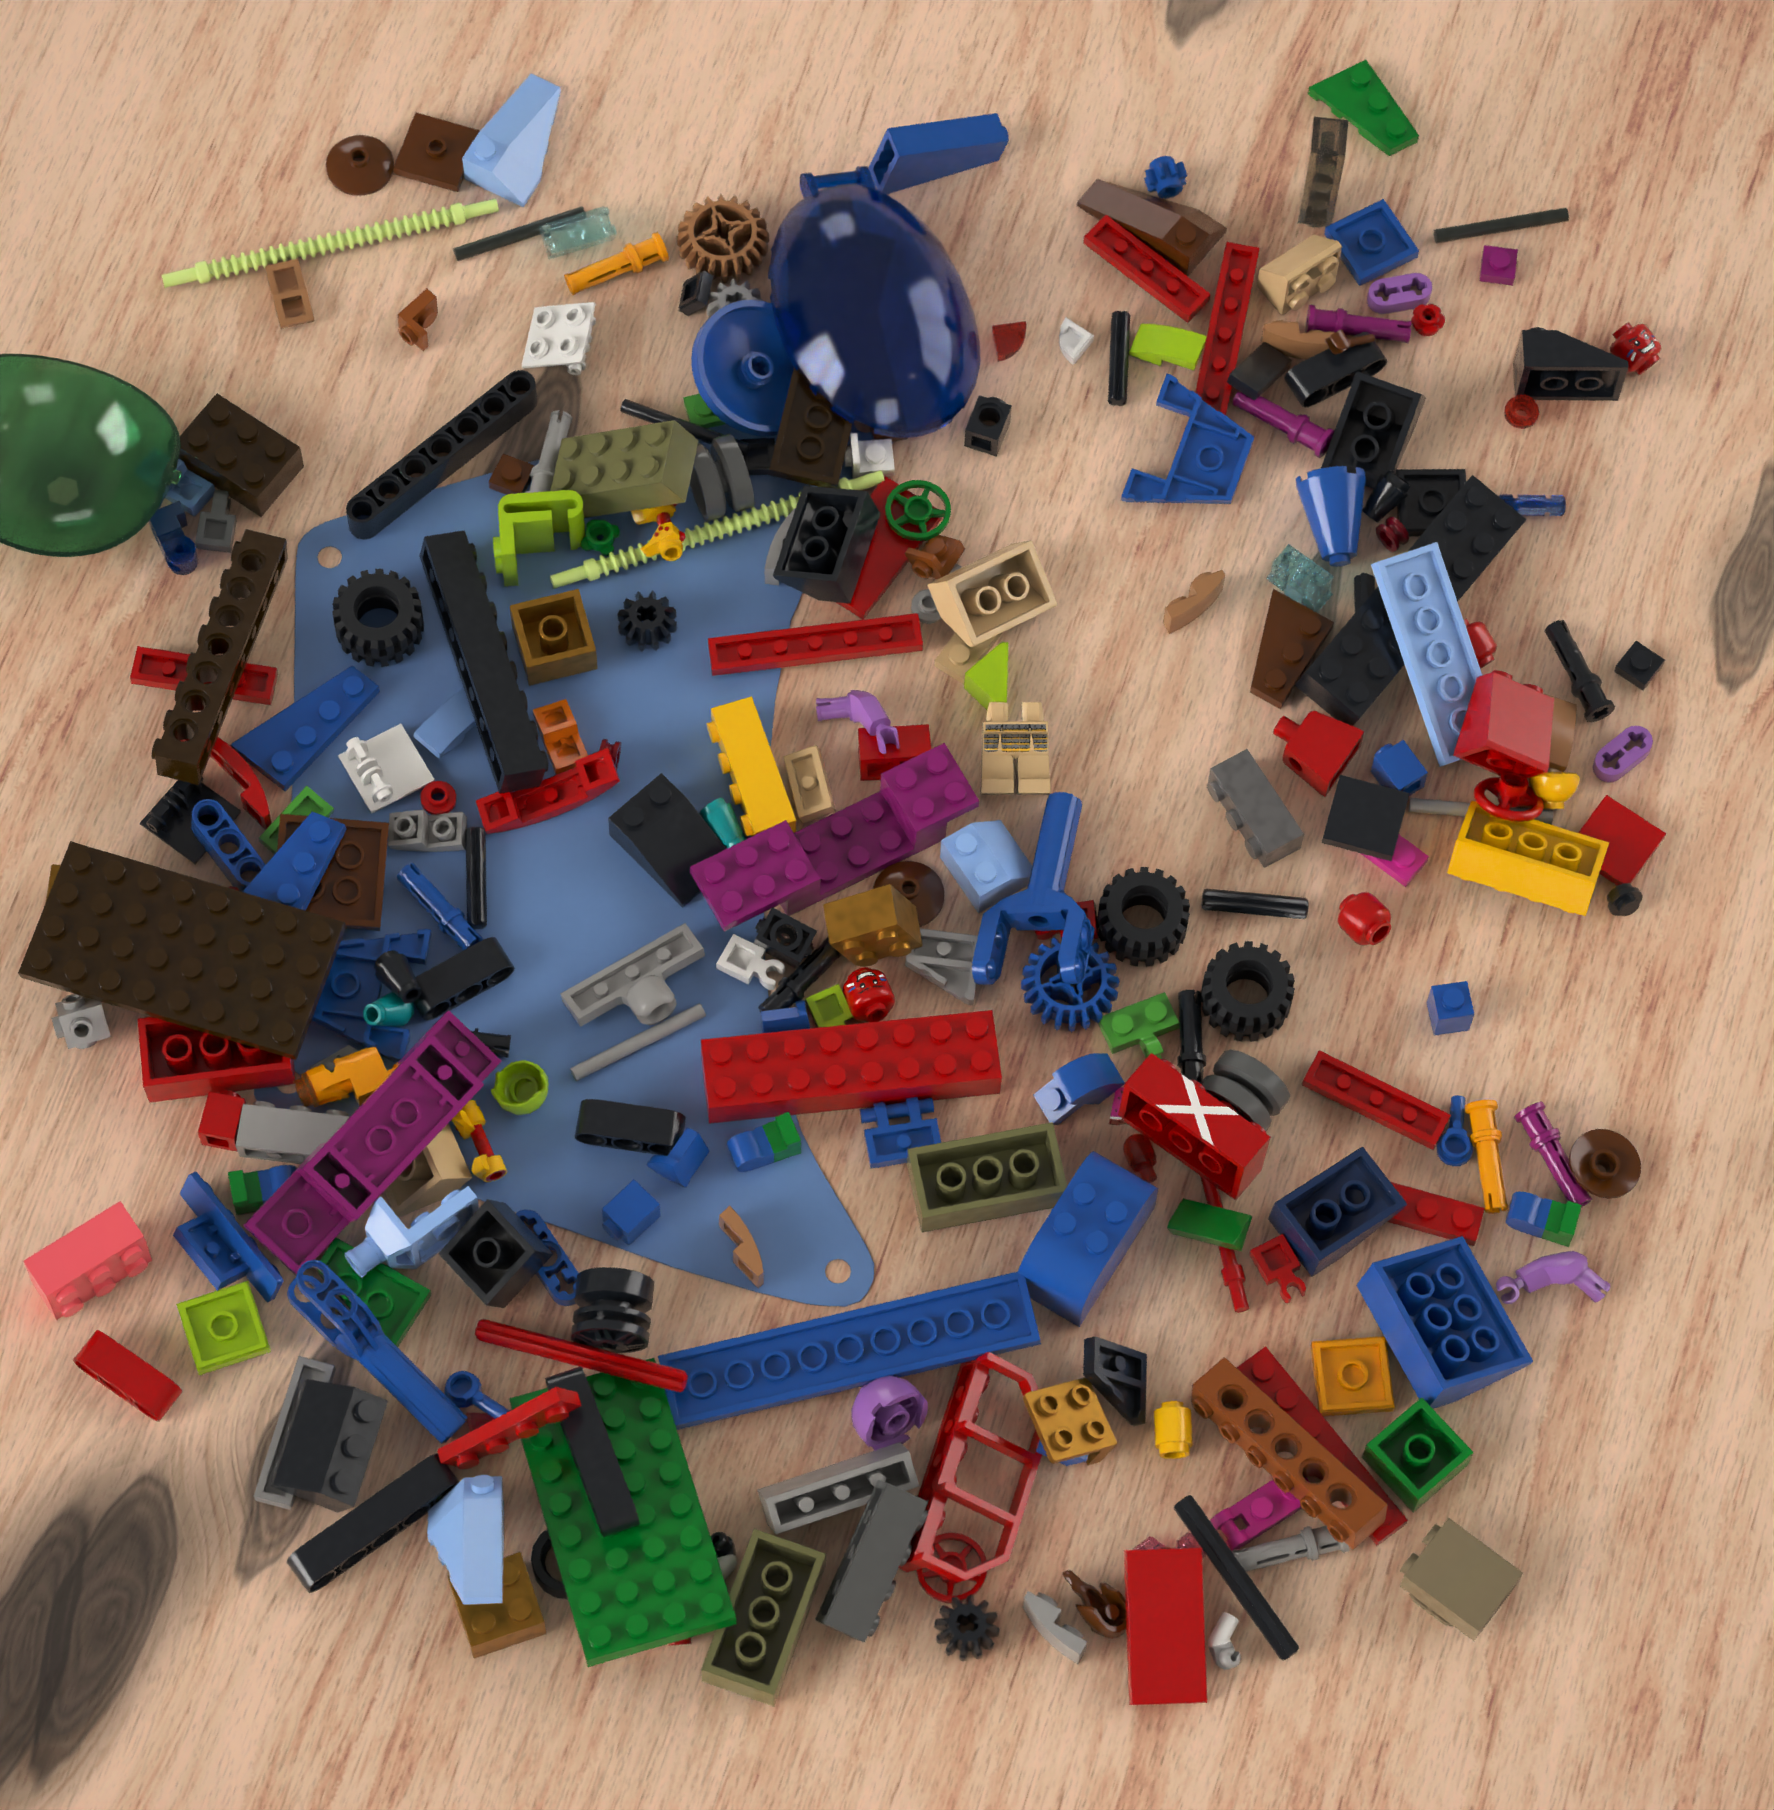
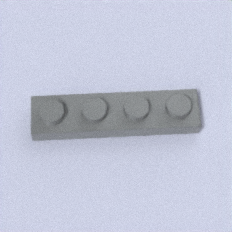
(304, 1369)

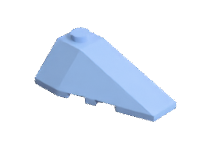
(514, 142)
(470, 1537)

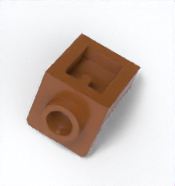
(416, 317)
(936, 557)

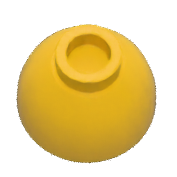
(1554, 788)

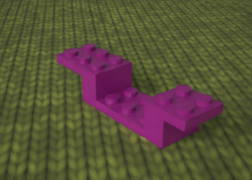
(840, 849)
(374, 1143)

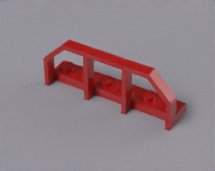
(950, 1449)

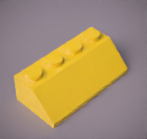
(1528, 859)

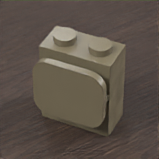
(1459, 1579)

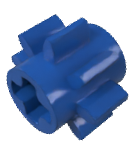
(1165, 177)

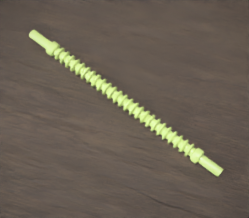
(456, 214)
(592, 569)

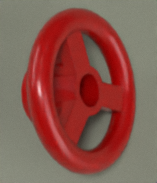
(1511, 791)

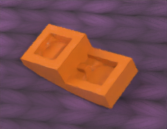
(559, 735)

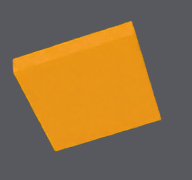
(1352, 1376)

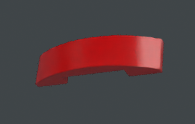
(253, 796)
(555, 796)

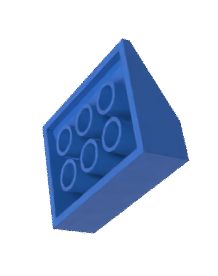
(1443, 1321)

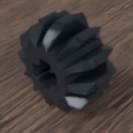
(646, 610)
(969, 1640)

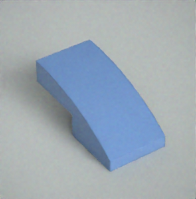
(191, 490)
(447, 725)

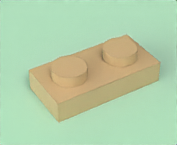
(959, 657)
(809, 784)

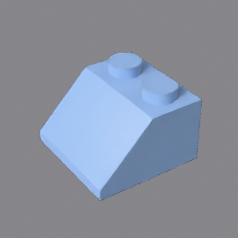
(985, 862)

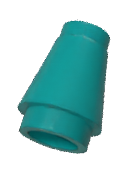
(723, 822)
(388, 1011)

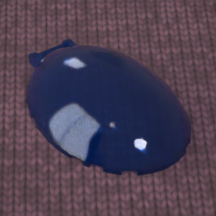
(872, 307)

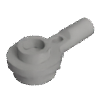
(925, 606)

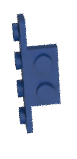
(220, 1243)

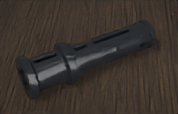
(1584, 683)

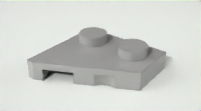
(946, 962)

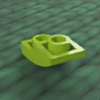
(1168, 343)

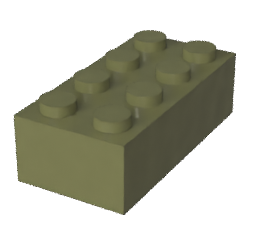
(627, 467)
(986, 1177)
(770, 1610)

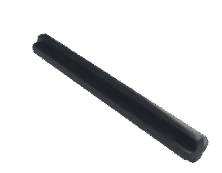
(1236, 1577)

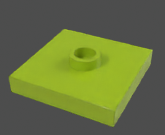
(223, 1328)

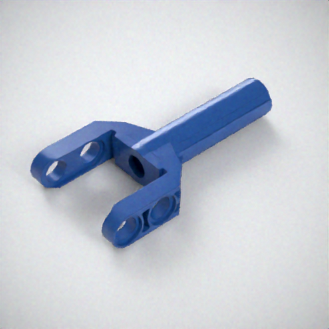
(1043, 904)
(363, 1339)

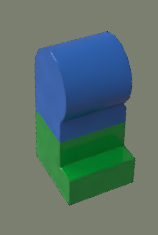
(765, 1144)
(255, 1188)
(1543, 1217)

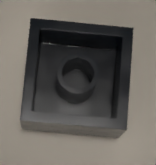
(495, 1253)

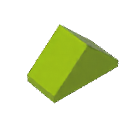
(989, 677)

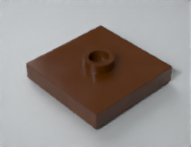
(434, 152)

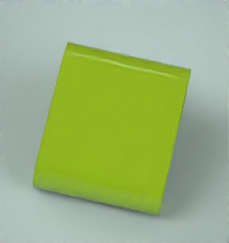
(529, 526)

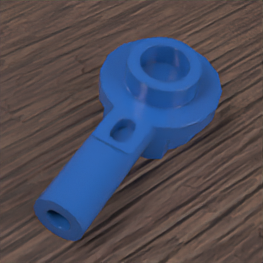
(1455, 1146)
(466, 1390)

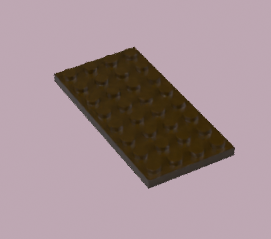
(182, 950)

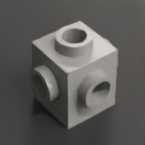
(80, 1021)

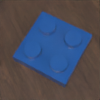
(1372, 242)

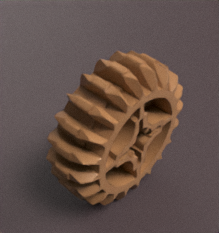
(732, 222)

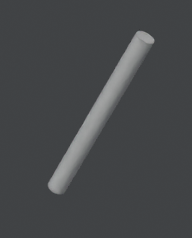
(1460, 808)
(638, 1042)

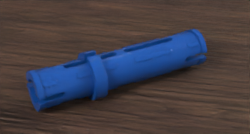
(449, 919)

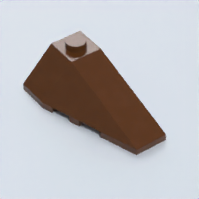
(1168, 228)

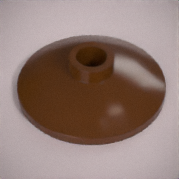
(363, 176)
(928, 887)
(1614, 1154)

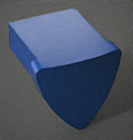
(785, 1019)
(682, 1160)

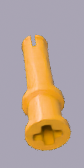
(632, 259)
(1486, 1139)

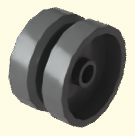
(720, 479)
(1248, 1087)

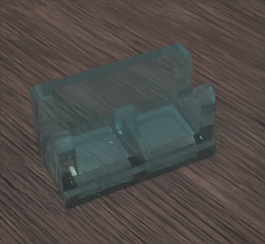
(577, 232)

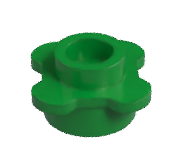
(596, 528)

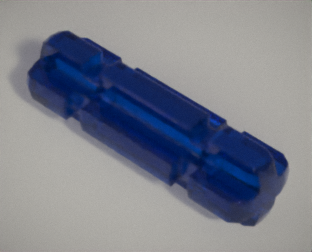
(1536, 504)

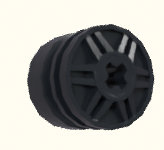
(612, 1309)

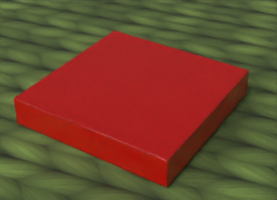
(1629, 838)

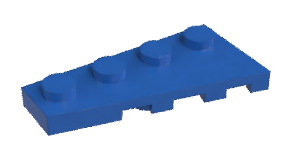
(301, 732)
(300, 863)

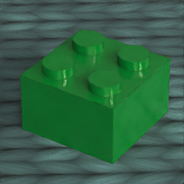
(1417, 1454)

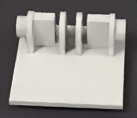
(560, 336)
(385, 767)

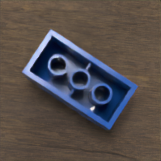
(1086, 1237)

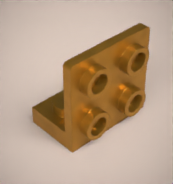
(1070, 1421)

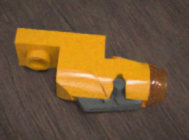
(342, 1074)

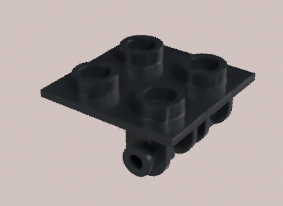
(173, 815)

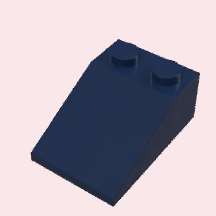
(1336, 1210)

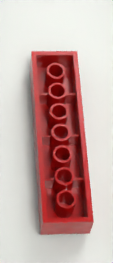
(850, 1066)

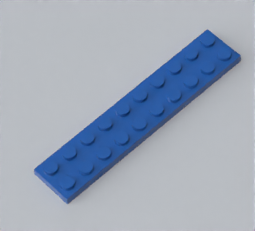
(852, 1349)

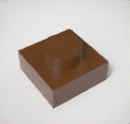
(511, 475)

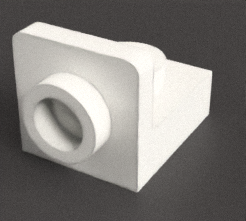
(869, 456)

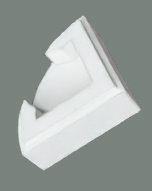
(1073, 340)

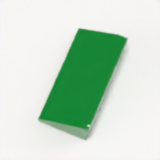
(1210, 1224)

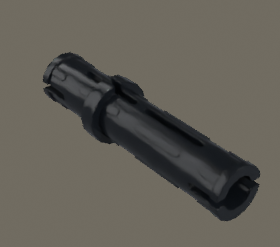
(793, 987)
(1191, 1054)

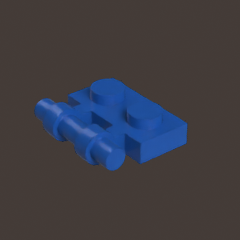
(889, 1143)

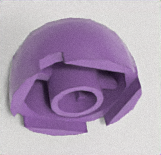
(887, 1411)

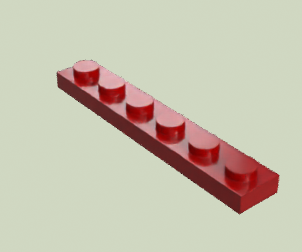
(1227, 324)
(815, 644)
(1279, 1386)

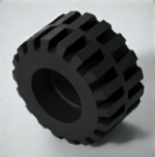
(375, 592)
(1147, 890)
(1250, 964)

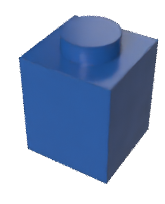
(1398, 768)
(1450, 1008)
(630, 1213)

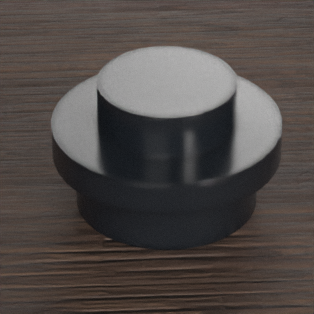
(1624, 899)

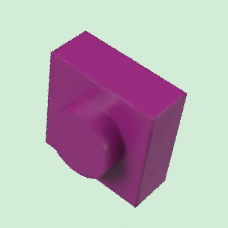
(1498, 265)

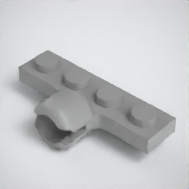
(636, 980)

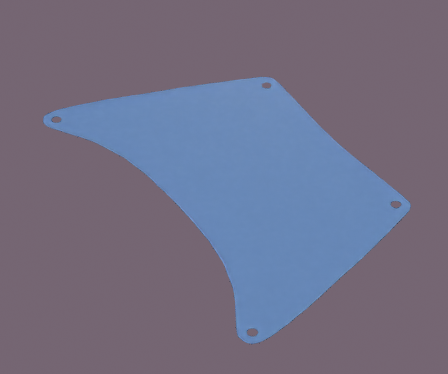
(568, 893)

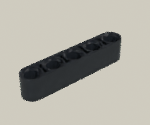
(595, 1457)
(371, 1523)

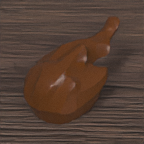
(1103, 1611)

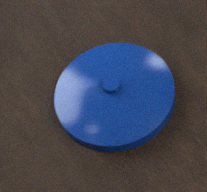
(743, 367)

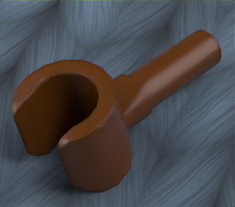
(1339, 343)

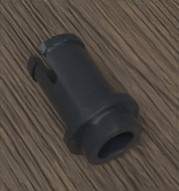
(496, 1043)

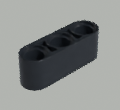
(1330, 373)
(462, 978)
(628, 1126)

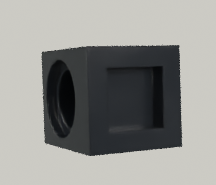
(984, 437)

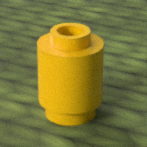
(1173, 1430)

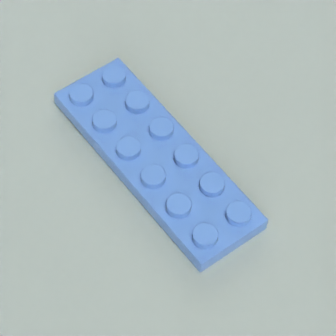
(1430, 641)

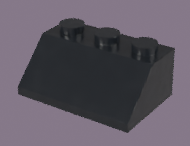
(827, 542)
(329, 1444)

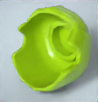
(520, 1087)

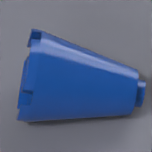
(1334, 510)

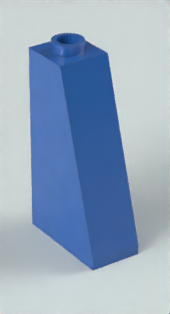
(936, 150)

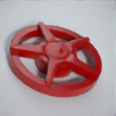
(956, 1560)

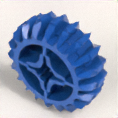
(1077, 1011)

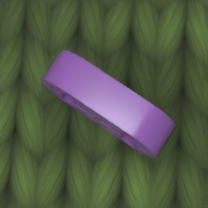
(1399, 293)
(1626, 760)

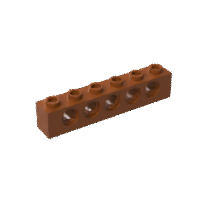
(1228, 1385)

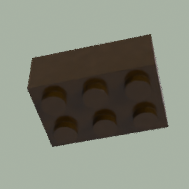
(239, 454)

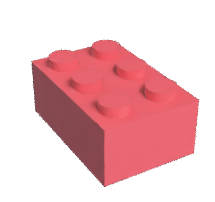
(88, 1261)

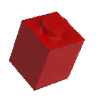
(221, 1120)

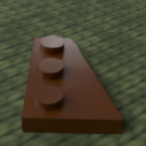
(1287, 647)

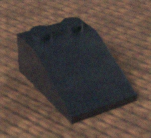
(1565, 368)
(1374, 427)
(665, 837)

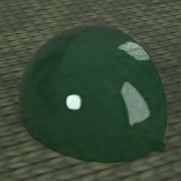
(78, 457)

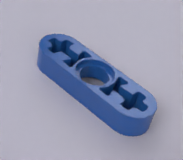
(569, 1273)

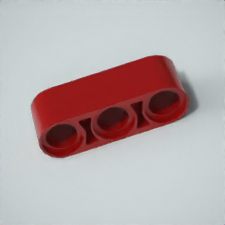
(127, 1375)

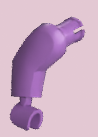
(862, 708)
(1554, 1269)

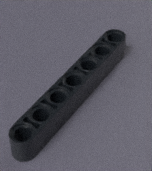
(435, 468)

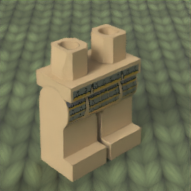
(1018, 741)

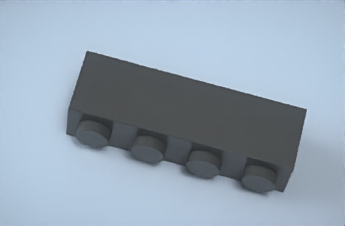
(872, 1561)

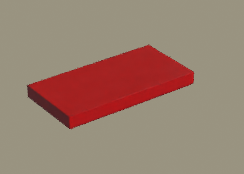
(886, 552)
(1165, 1626)

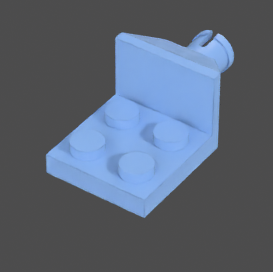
(410, 1248)

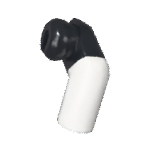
(725, 1553)

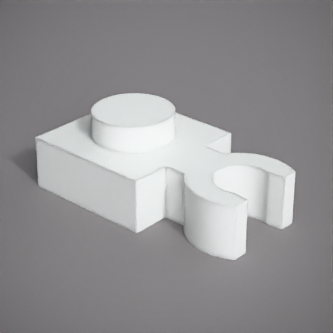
(745, 959)

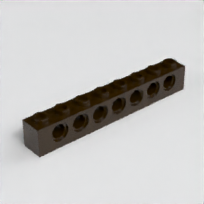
(189, 758)

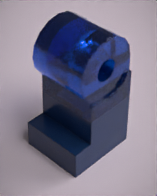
(175, 546)

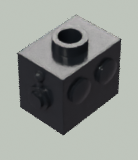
(798, 935)

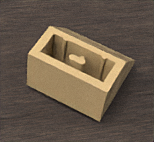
(1300, 273)

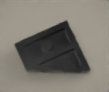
(1118, 1375)

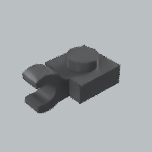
(217, 527)

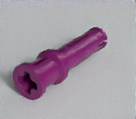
(1352, 324)
(1296, 427)
(1546, 1141)

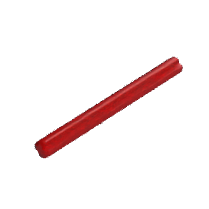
(581, 1355)

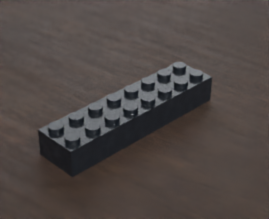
(1365, 651)

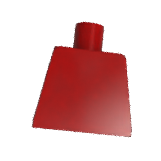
(1318, 748)

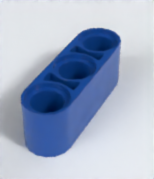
(224, 832)

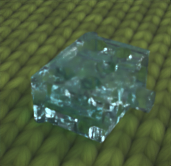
(1301, 579)

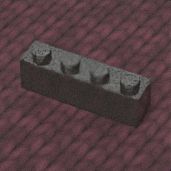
(1322, 171)

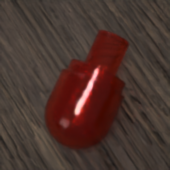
(1140, 1156)

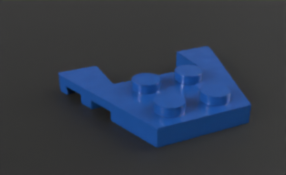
(1207, 458)
(354, 985)

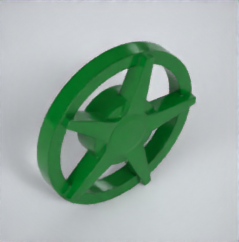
(918, 510)

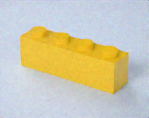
(751, 766)

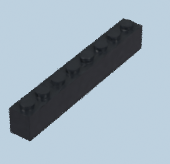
(483, 662)

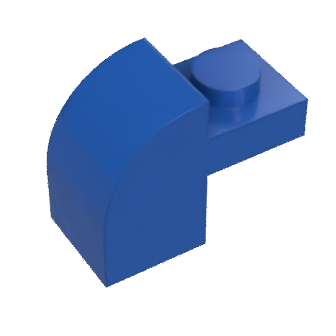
(1078, 1083)

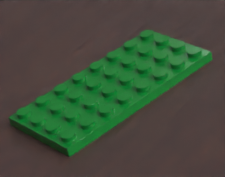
(648, 1580)

